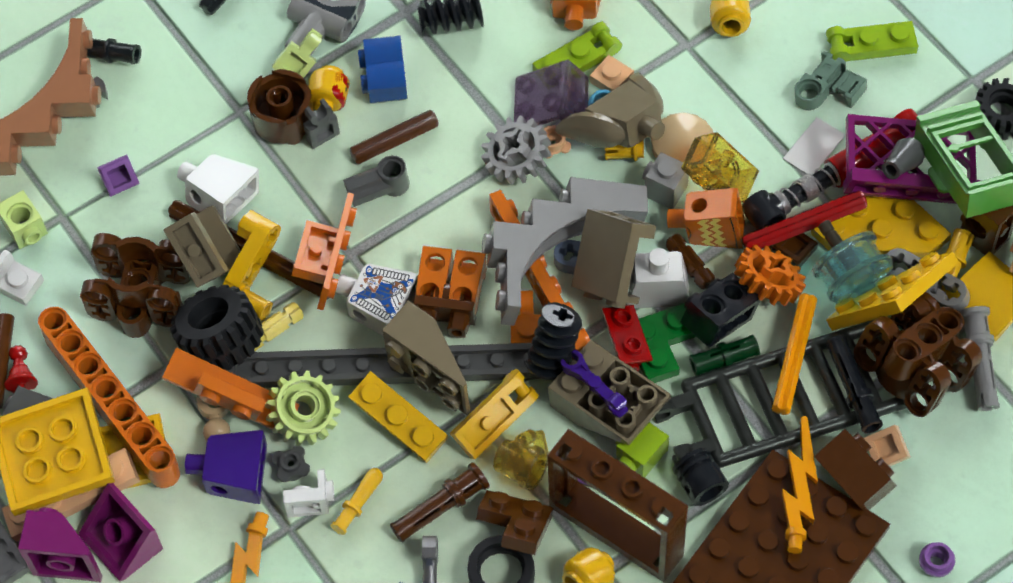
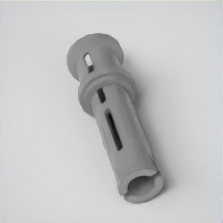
(984, 379)

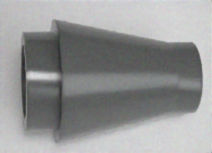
(905, 156)

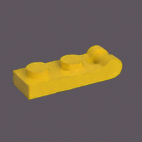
(494, 415)

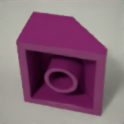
(55, 548)

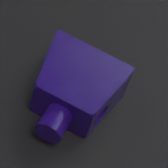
(232, 465)

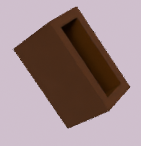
(856, 470)

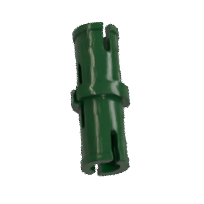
(724, 355)

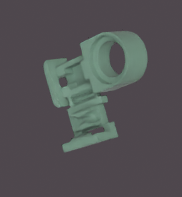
(832, 76)

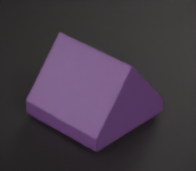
(118, 175)

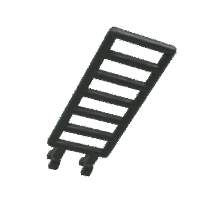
(782, 438)

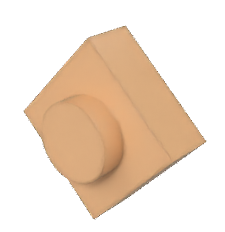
(610, 74)
(888, 445)

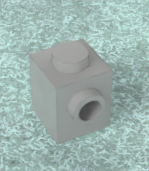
(665, 180)

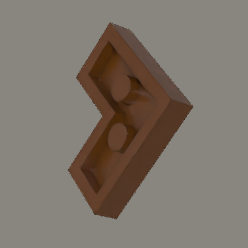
(524, 520)

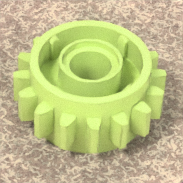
(315, 395)

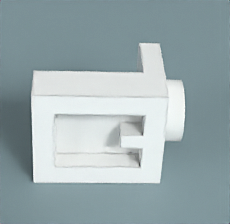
(18, 280)
(308, 500)

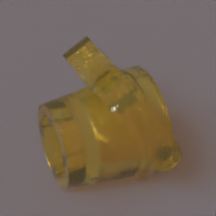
(522, 461)

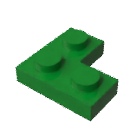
(661, 332)

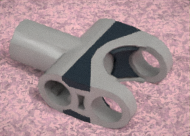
(328, 17)

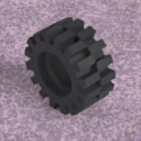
(997, 93)

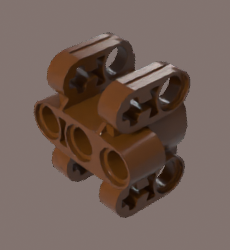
(140, 283)
(919, 354)

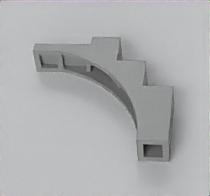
(516, 247)

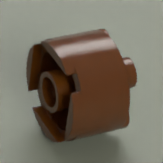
(279, 106)

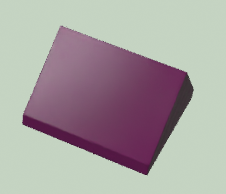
(119, 534)

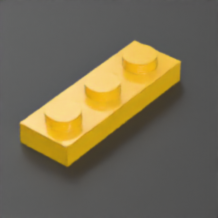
(398, 417)

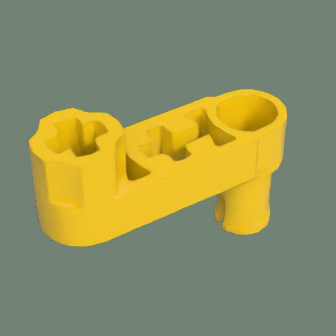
(260, 238)

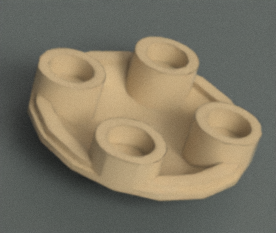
(679, 135)

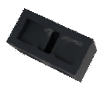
(719, 309)

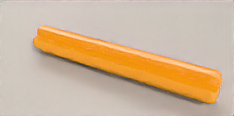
(794, 354)

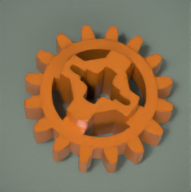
(770, 275)

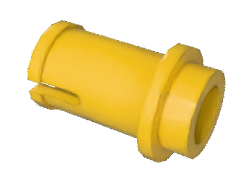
(622, 152)

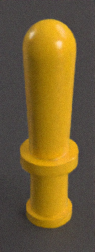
(353, 507)

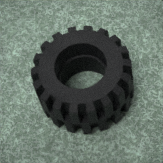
(218, 326)

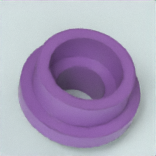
(937, 550)

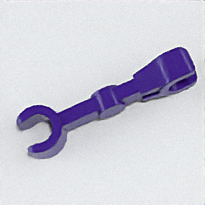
(615, 401)

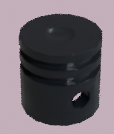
(700, 476)

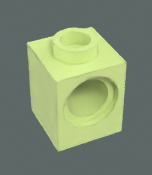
(17, 209)

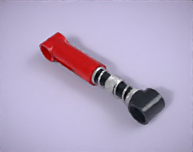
(769, 208)

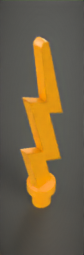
(801, 503)
(251, 558)

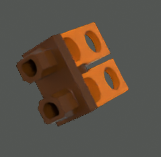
(451, 301)

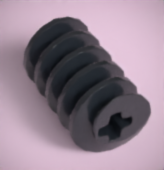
(449, 12)
(553, 340)

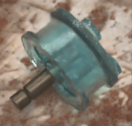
(850, 264)

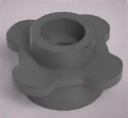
(291, 473)

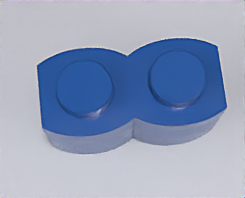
(384, 69)

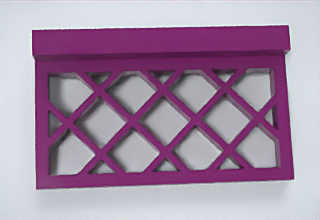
(908, 185)

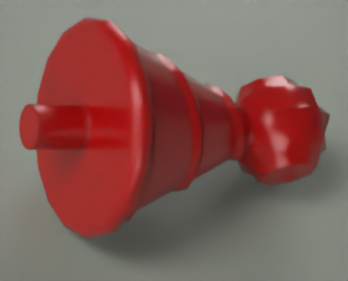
(20, 373)

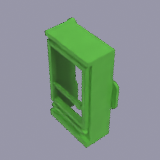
(947, 174)

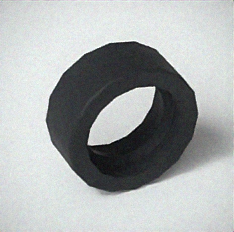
(492, 546)

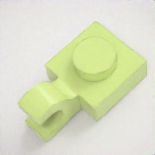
(298, 57)

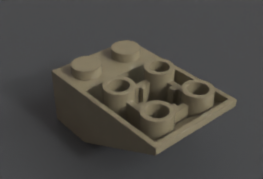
(419, 349)
(586, 409)

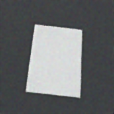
(814, 146)

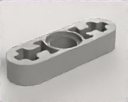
(949, 281)

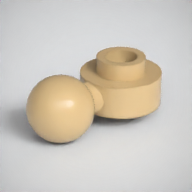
(215, 424)

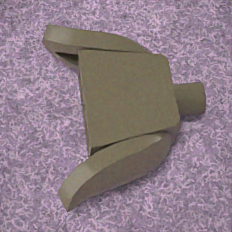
(619, 117)

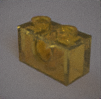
(718, 165)

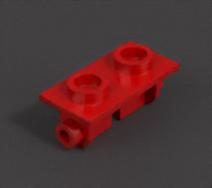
(627, 335)

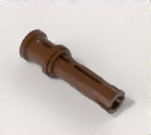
(454, 493)

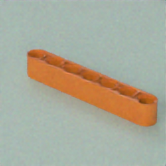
(112, 408)

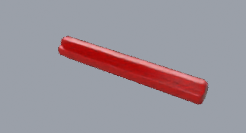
(806, 220)

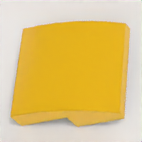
(990, 286)

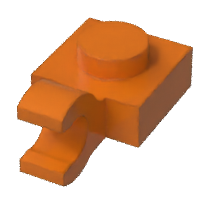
(526, 322)

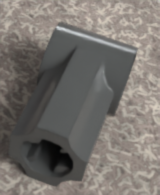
(377, 182)

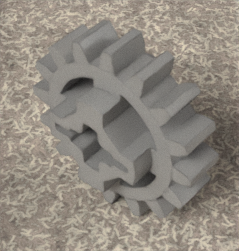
(516, 150)

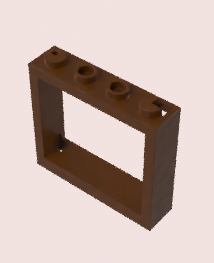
(578, 459)

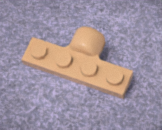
(124, 475)

